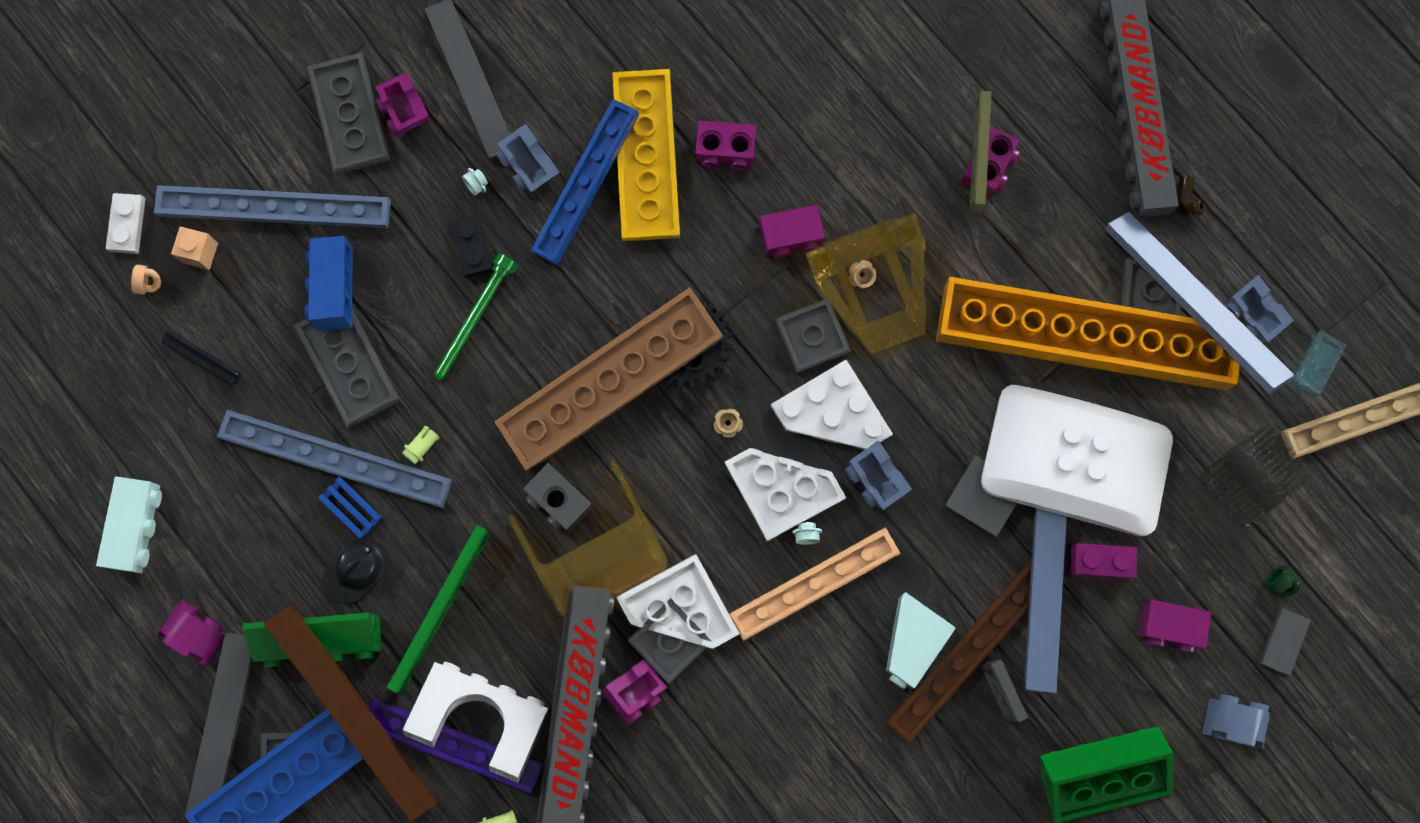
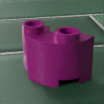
(402, 103)
(191, 634)
(634, 691)

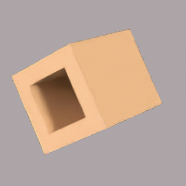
(194, 248)

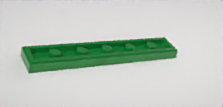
(438, 610)

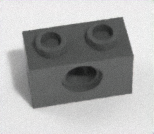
(549, 482)

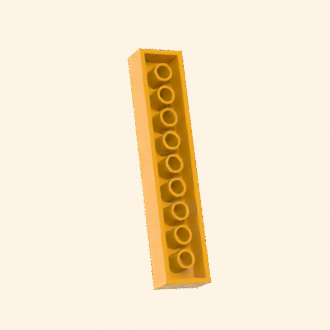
(1083, 334)

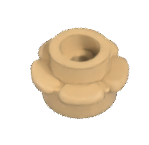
(869, 274)
(731, 415)

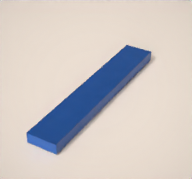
(585, 182)

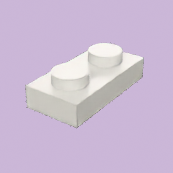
(125, 223)

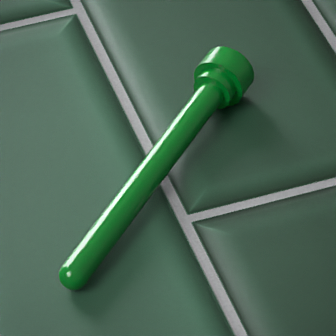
(502, 269)

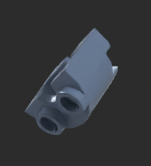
(526, 159)
(1258, 310)
(877, 477)
(1237, 722)

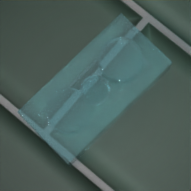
(1318, 363)

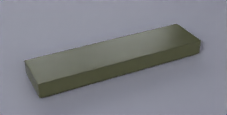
(980, 151)

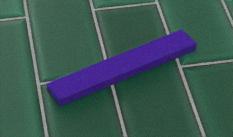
(453, 746)

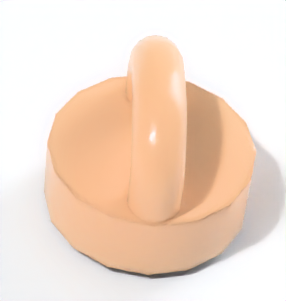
(139, 280)

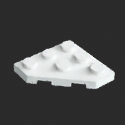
(833, 410)
(782, 490)
(690, 590)

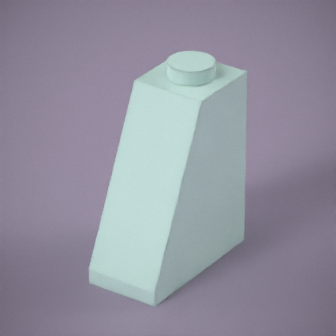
(915, 641)

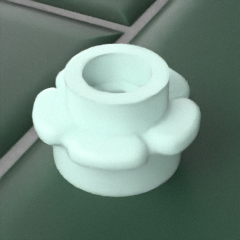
(475, 181)
(807, 533)

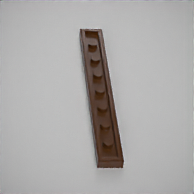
(963, 657)
(350, 712)

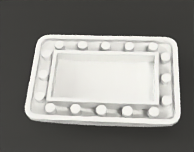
(1077, 460)

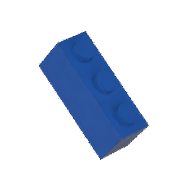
(329, 283)

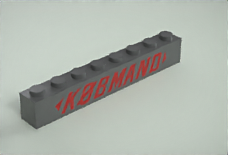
(1139, 107)
(574, 705)

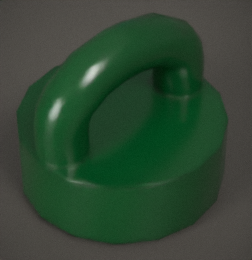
(1280, 580)

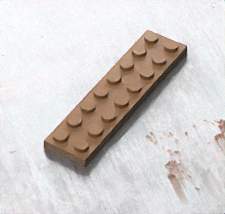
(609, 379)

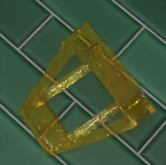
(864, 244)

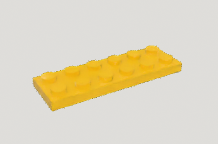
(647, 157)

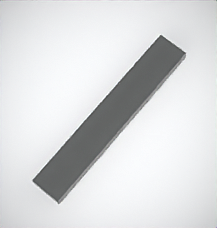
(468, 75)
(222, 719)

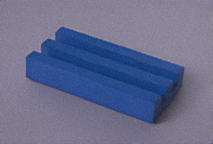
(332, 490)

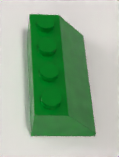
(338, 634)
(1107, 774)

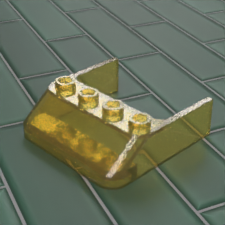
(611, 561)

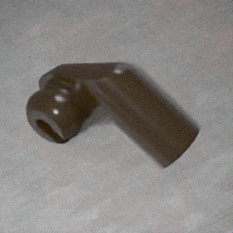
(1186, 200)

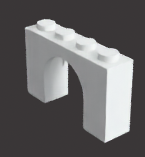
(449, 688)

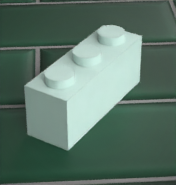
(129, 525)

